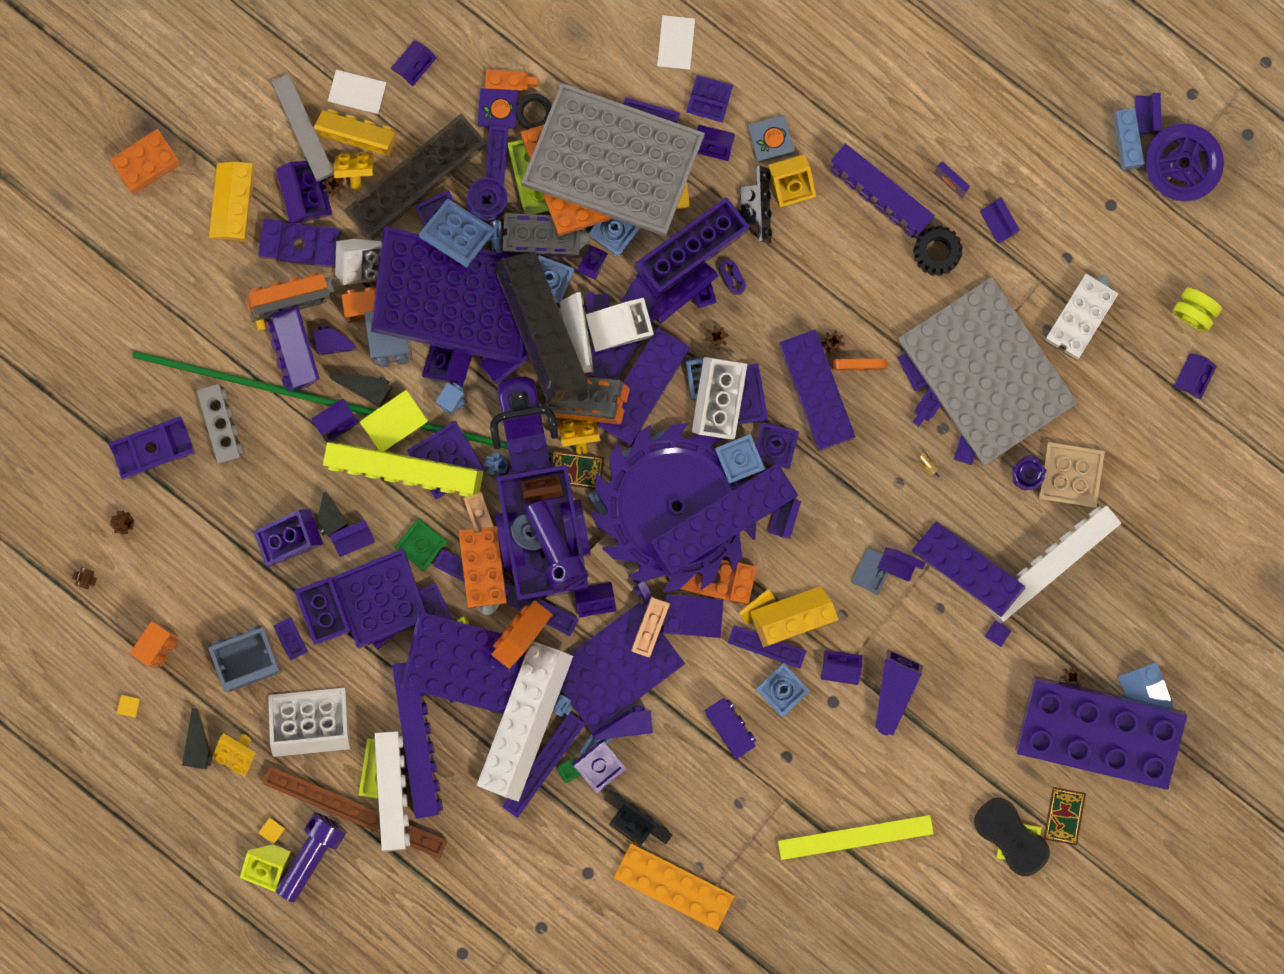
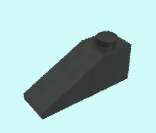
(367, 387)
(197, 747)

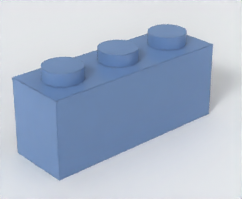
(1128, 139)

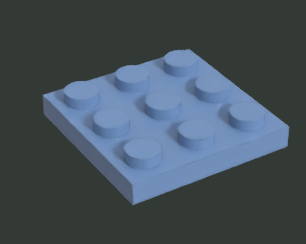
(457, 233)

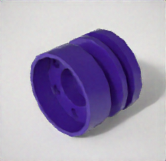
(490, 189)

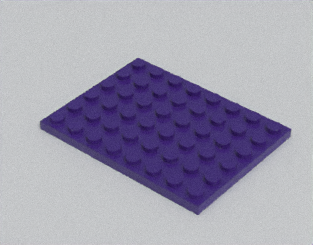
(441, 302)

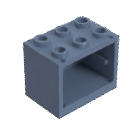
(385, 348)
(245, 658)

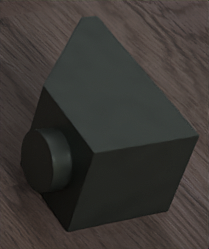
(329, 516)

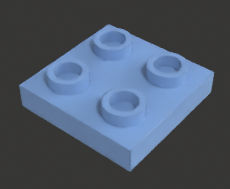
(614, 235)
(557, 276)
(782, 690)

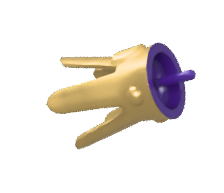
(932, 466)

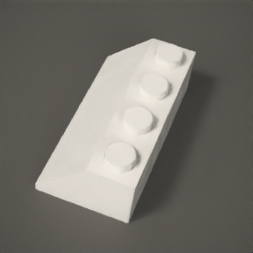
(574, 318)
(719, 398)

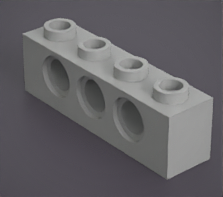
(207, 397)

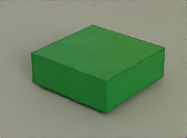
(568, 771)

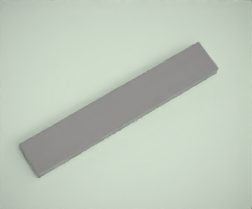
(303, 127)

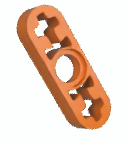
(858, 364)

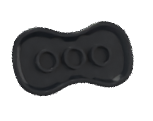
(1021, 847)

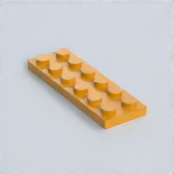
(674, 886)

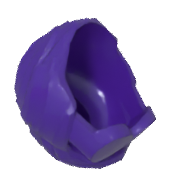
(1029, 473)

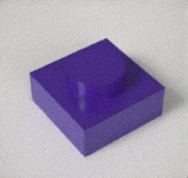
(997, 633)

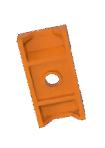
(733, 585)

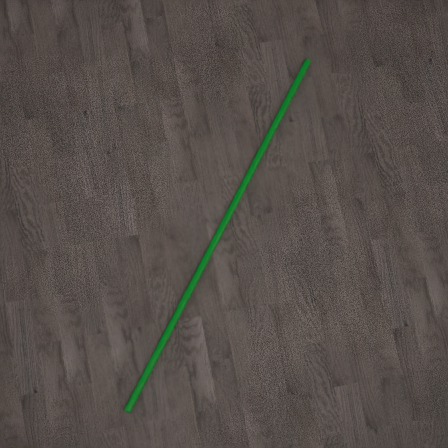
(296, 394)

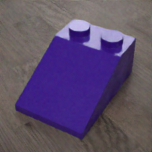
(288, 537)
(693, 616)

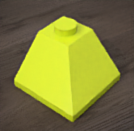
(265, 866)

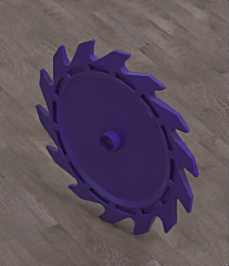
(643, 495)

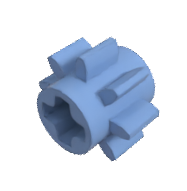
(496, 464)
(562, 706)

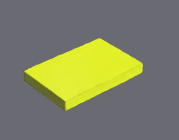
(394, 421)
(369, 781)

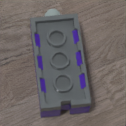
(538, 234)

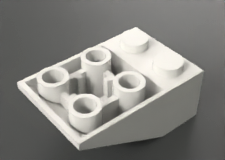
(357, 261)
(619, 325)

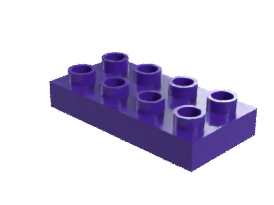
(1101, 732)

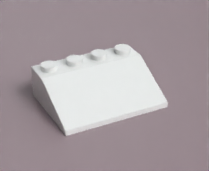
(308, 722)

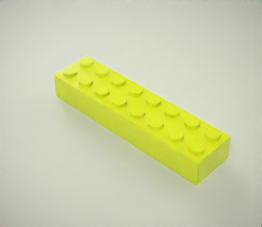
(401, 467)

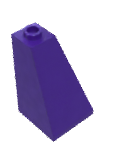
(897, 687)

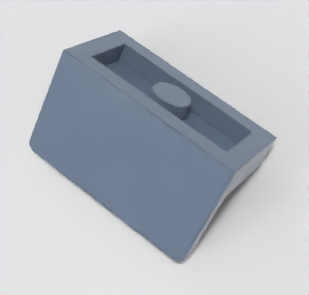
(868, 574)

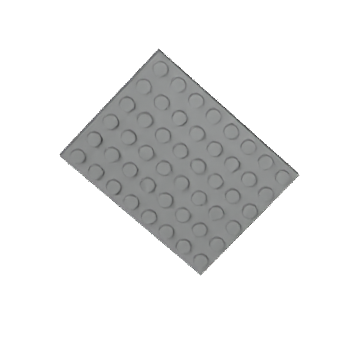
(613, 159)
(987, 371)

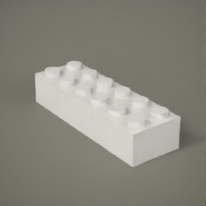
(390, 791)

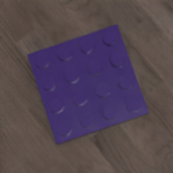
(379, 598)

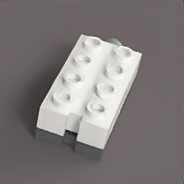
(1082, 315)

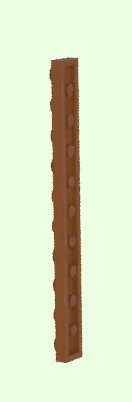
(347, 809)

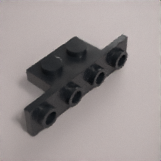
(756, 204)
(634, 823)

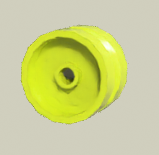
(1197, 309)

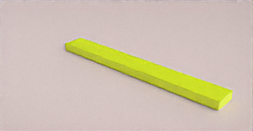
(855, 837)

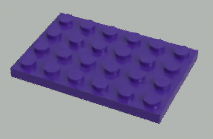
(457, 664)
(609, 676)

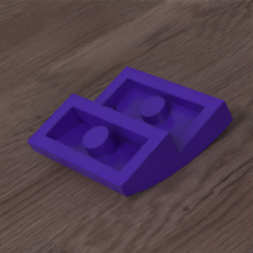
(709, 98)

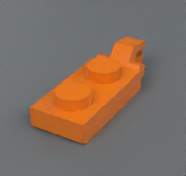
(509, 80)

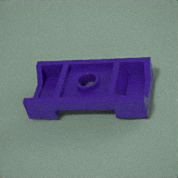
(280, 237)
(171, 443)

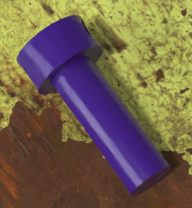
(565, 570)
(323, 834)

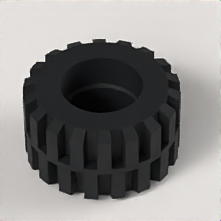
(949, 239)

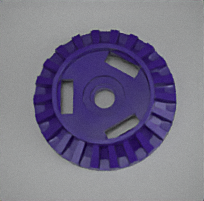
(1191, 141)

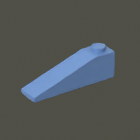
(1146, 685)

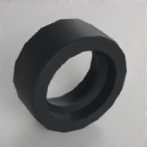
(527, 99)

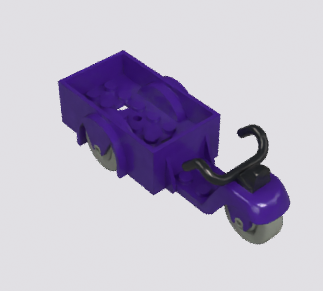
(531, 461)

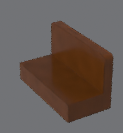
(542, 488)

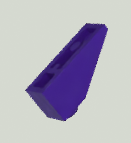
(628, 724)

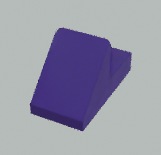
(592, 262)
(706, 297)

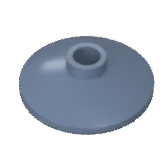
(520, 528)

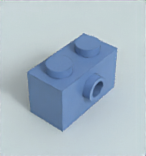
(451, 398)

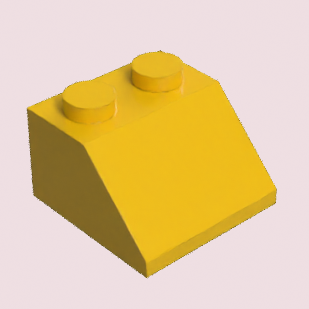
(792, 180)

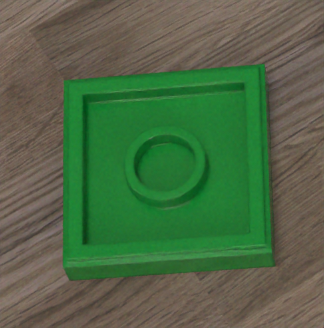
(421, 544)

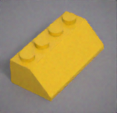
(355, 133)
(232, 201)
(793, 616)

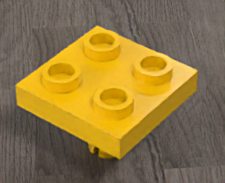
(354, 167)
(578, 433)
(235, 753)

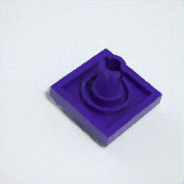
(776, 445)

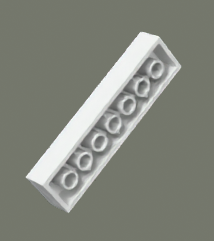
(1062, 556)
(524, 721)

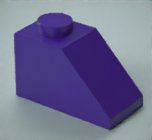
(330, 341)

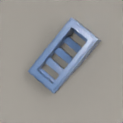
(693, 361)

